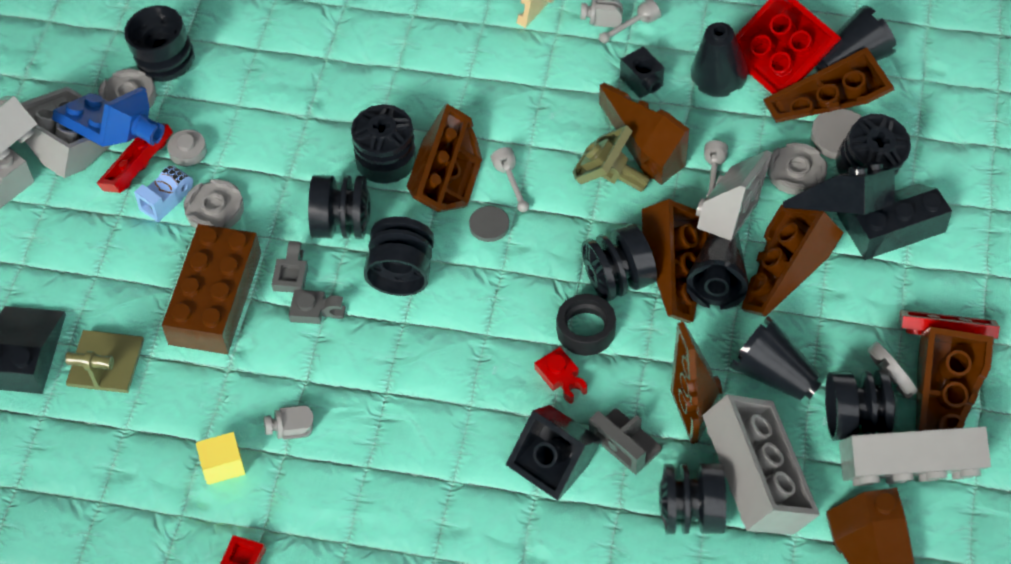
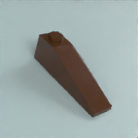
(794, 249)
(692, 383)

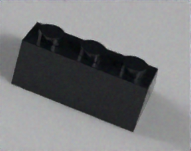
(915, 216)

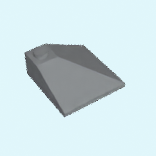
(55, 144)

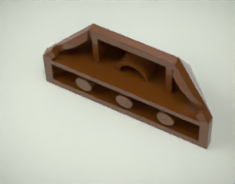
(446, 162)

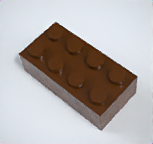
(212, 289)

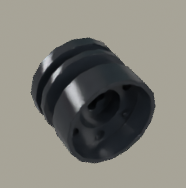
(159, 43)
(874, 140)
(383, 143)
(338, 206)
(399, 256)
(619, 262)
(866, 405)
(693, 498)

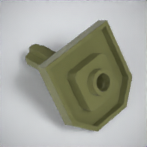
(606, 160)

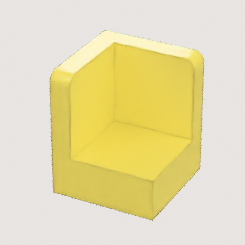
(220, 458)

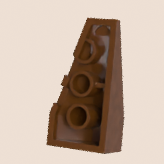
(839, 86)
(657, 137)
(675, 245)
(949, 376)
(871, 529)

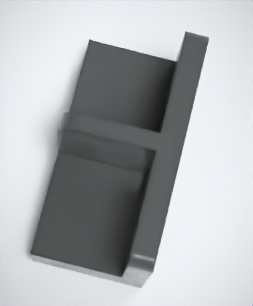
(624, 439)

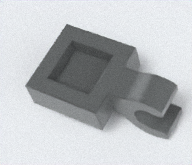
(290, 272)
(312, 305)

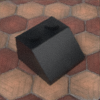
(552, 451)

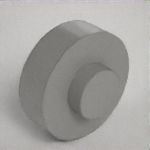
(187, 147)

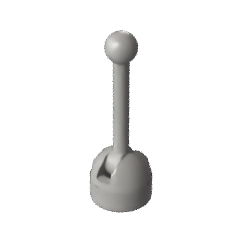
(647, 12)
(715, 154)
(504, 162)

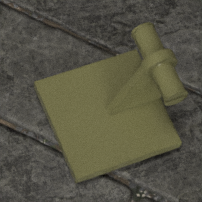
(104, 361)

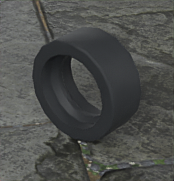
(586, 344)

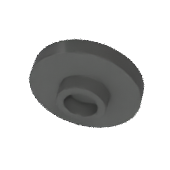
(489, 223)

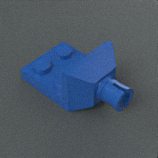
(111, 121)

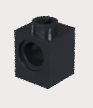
(642, 72)

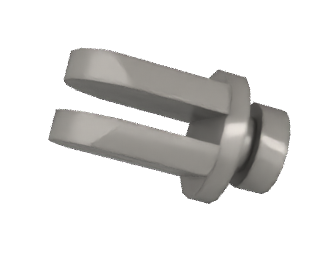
(603, 13)
(290, 422)

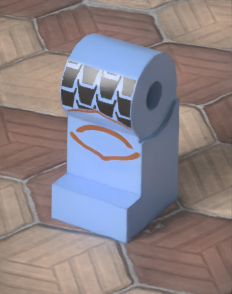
(163, 193)

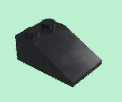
(854, 192)
(27, 347)

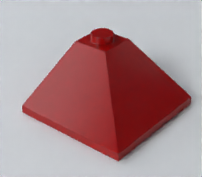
(784, 43)

